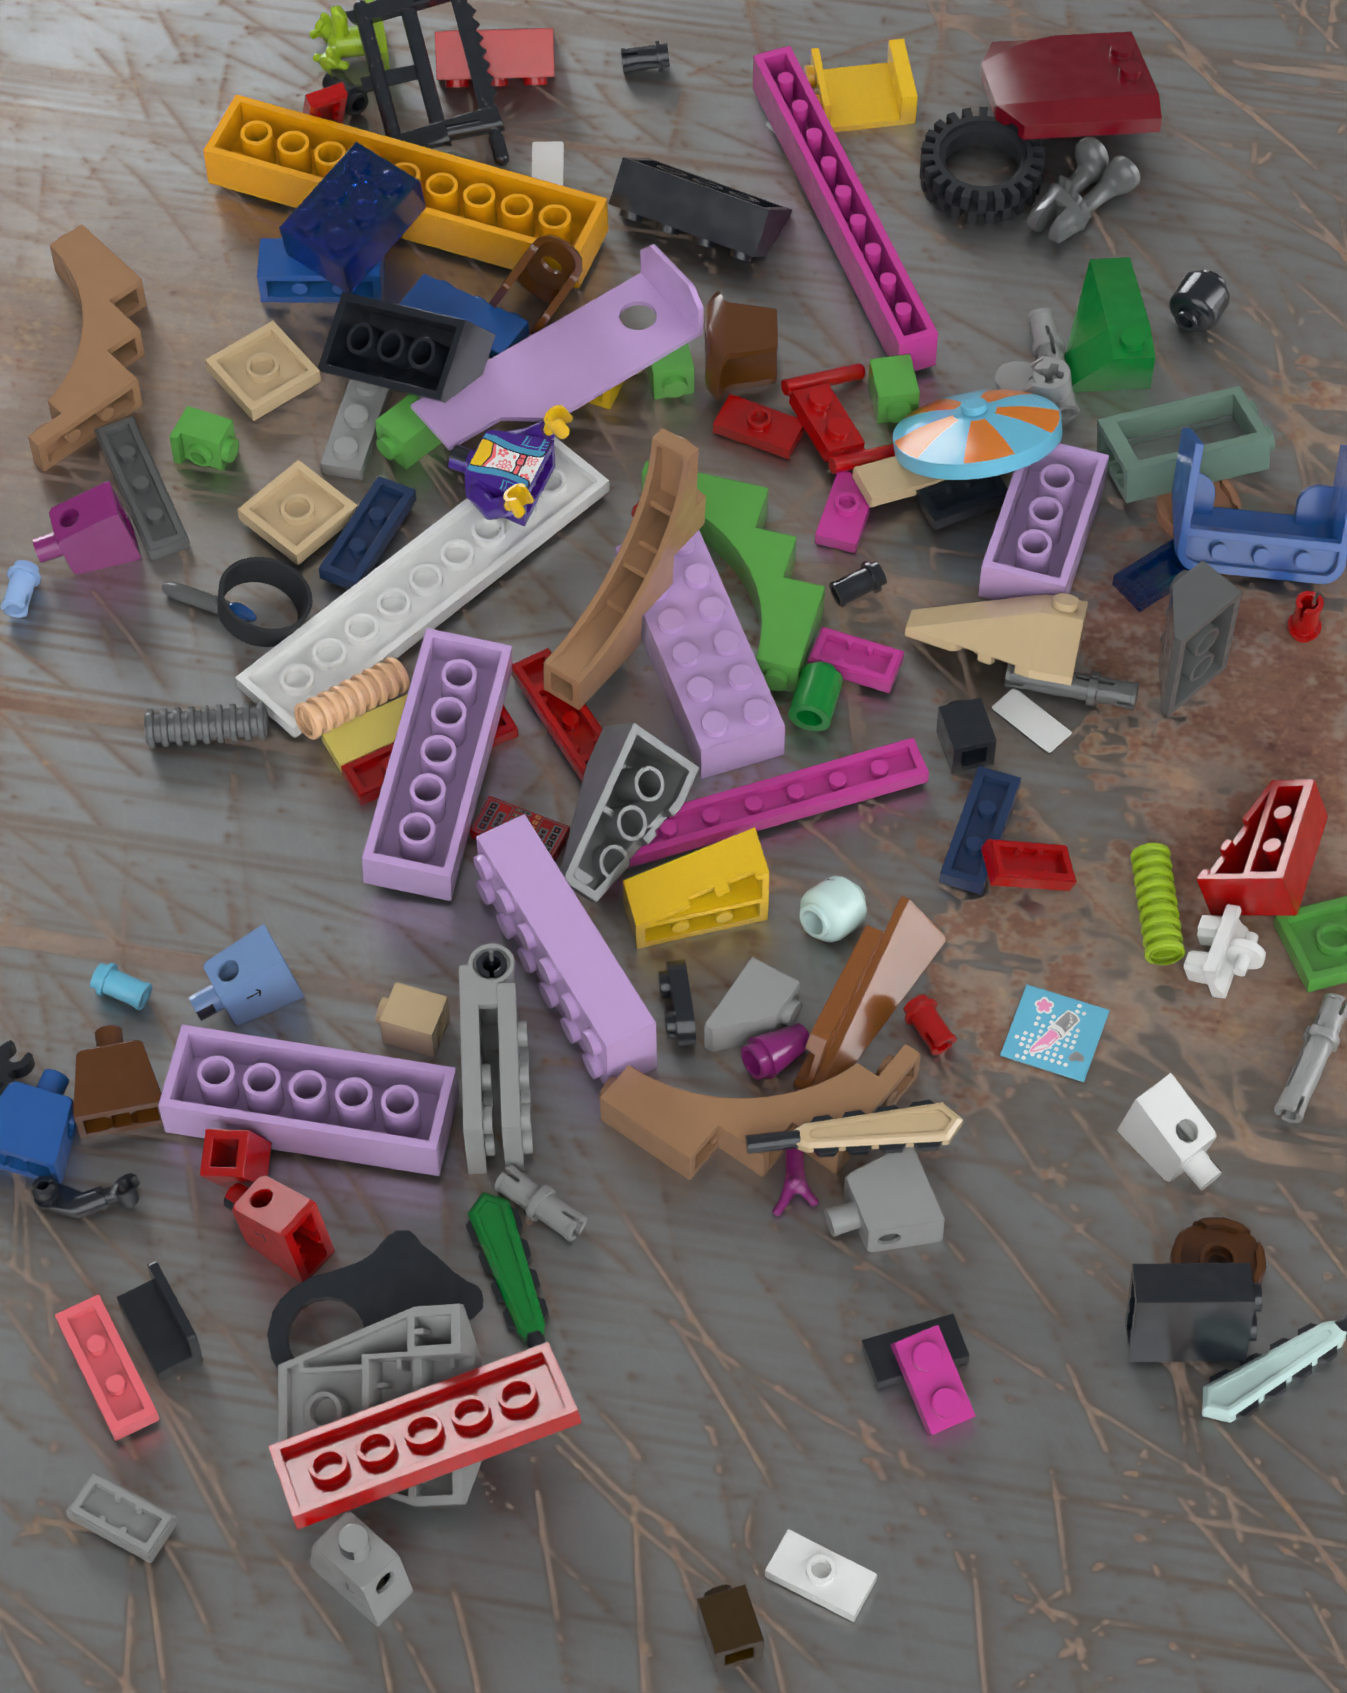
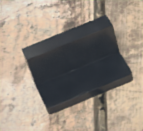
(161, 1325)

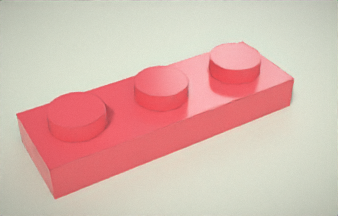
(107, 1367)

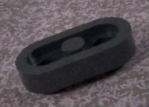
(680, 1019)

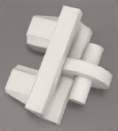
(1231, 951)

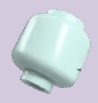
(833, 909)

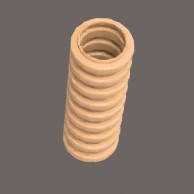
(351, 698)

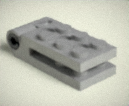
(492, 1023)

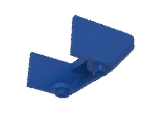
(1257, 543)

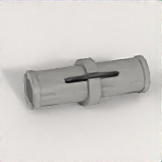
(540, 1203)

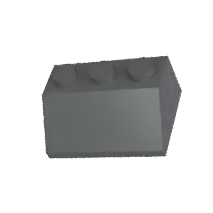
(1196, 633)

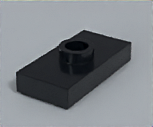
(960, 499)
(883, 1362)

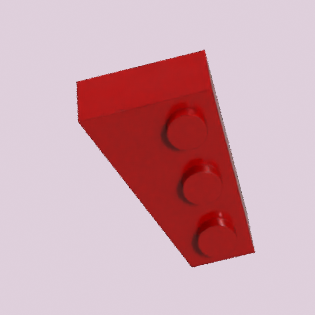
(1271, 855)

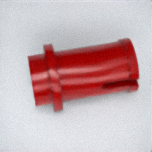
(1305, 622)
(929, 1024)

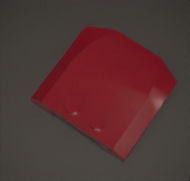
(1071, 86)

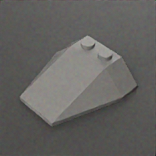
(376, 1367)

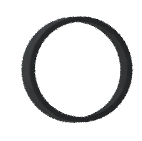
(272, 573)

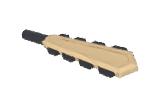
(890, 1129)

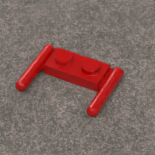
(827, 419)

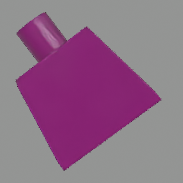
(90, 532)

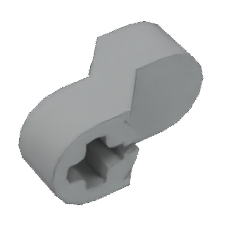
(1043, 377)

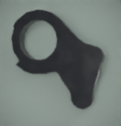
(377, 1287)

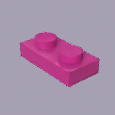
(933, 1380)

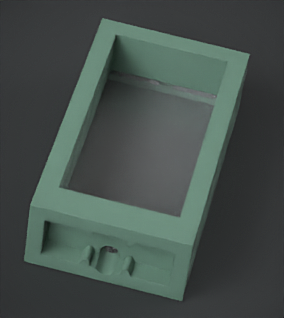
(1147, 441)

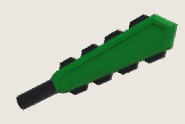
(506, 1256)

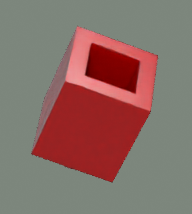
(234, 1157)

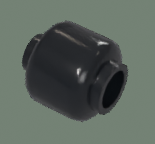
(1200, 300)

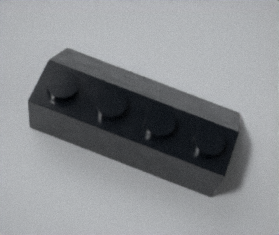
(698, 207)
(404, 348)

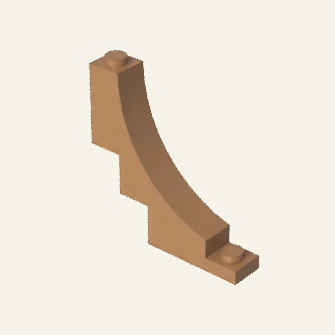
(98, 383)
(690, 1126)

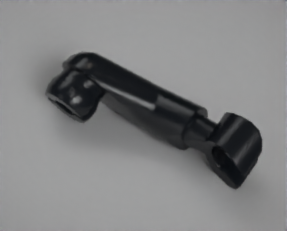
(78, 1204)

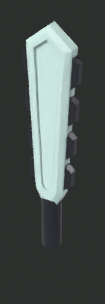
(1265, 1376)

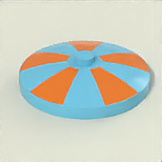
(977, 434)

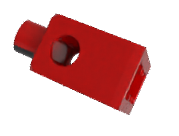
(281, 1226)

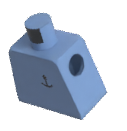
(247, 980)

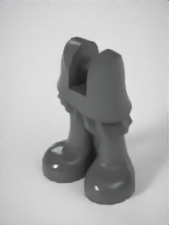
(1063, 196)

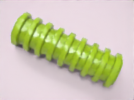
(1157, 904)

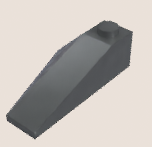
(622, 801)

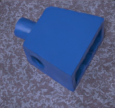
(37, 1127)

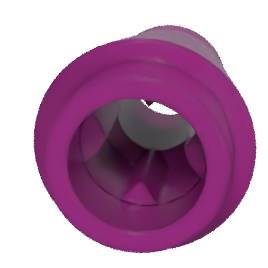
(773, 1051)

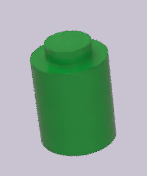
(815, 696)

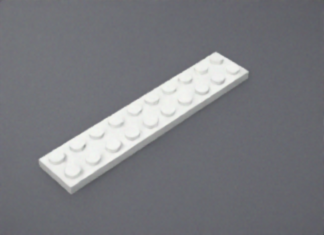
(414, 592)

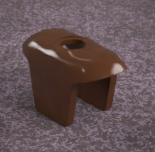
(542, 280)
(739, 346)

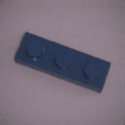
(367, 533)
(982, 818)

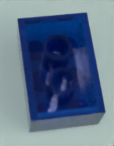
(352, 217)

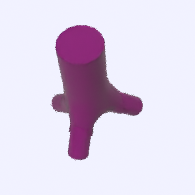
(794, 1182)

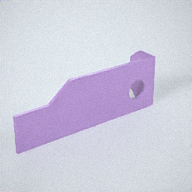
(574, 355)

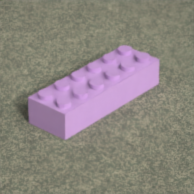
(710, 669)
(437, 765)
(564, 951)
(311, 1099)

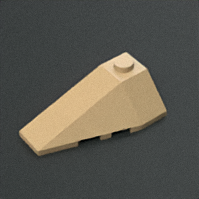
(1031, 632)

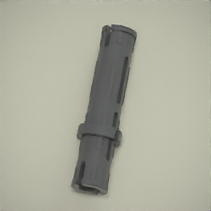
(1086, 687)

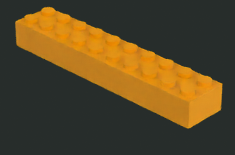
(468, 204)

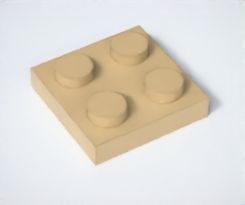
(263, 370)
(297, 512)

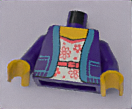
(511, 467)

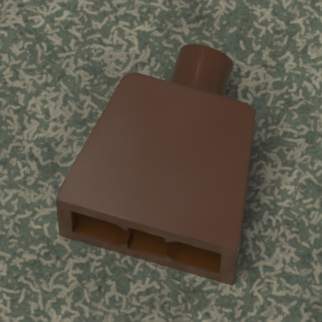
(114, 1086)

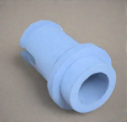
(22, 579)

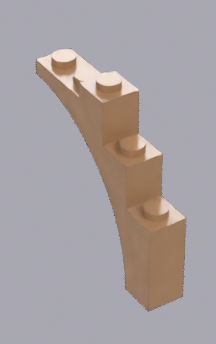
(642, 572)

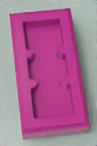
(843, 515)
(858, 659)

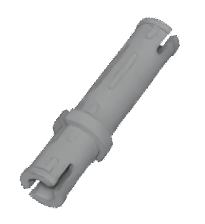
(1050, 344)
(1318, 1045)

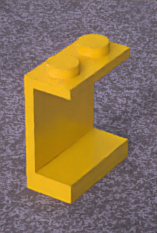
(868, 93)

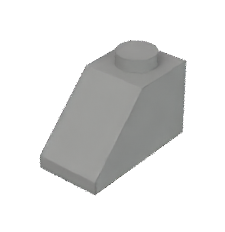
(754, 1005)

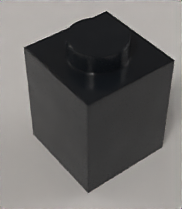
(966, 735)

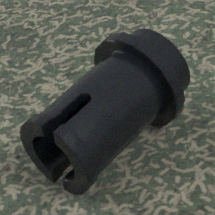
(645, 57)
(356, 99)
(858, 583)

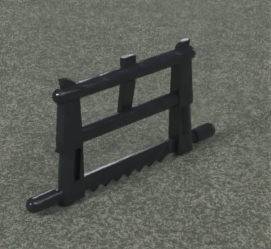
(440, 130)

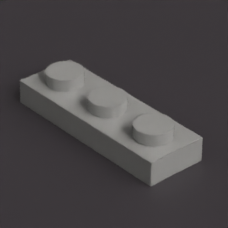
(354, 431)

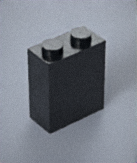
(1191, 1312)

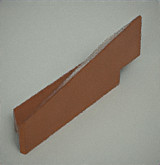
(869, 991)

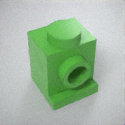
(204, 439)

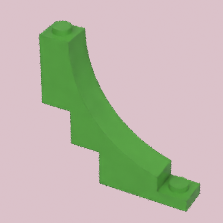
(764, 562)

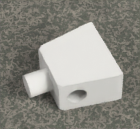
(1171, 1133)

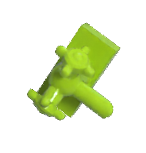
(344, 40)

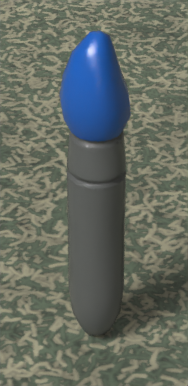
(205, 600)

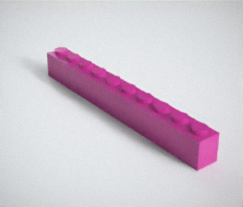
(843, 208)

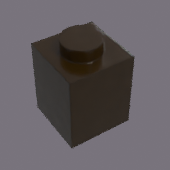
(729, 1627)

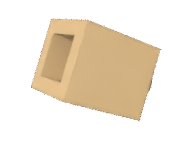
(413, 1019)

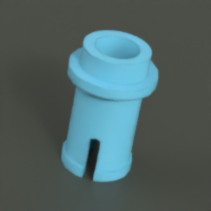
(121, 986)

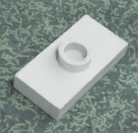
(820, 1575)

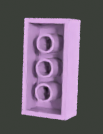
(1044, 525)

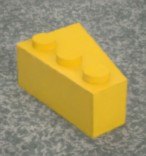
(699, 892)

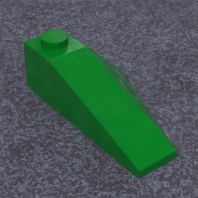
(1110, 331)

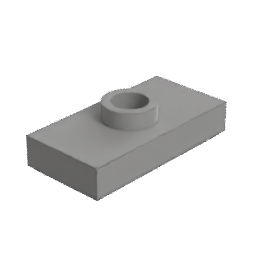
(122, 1517)

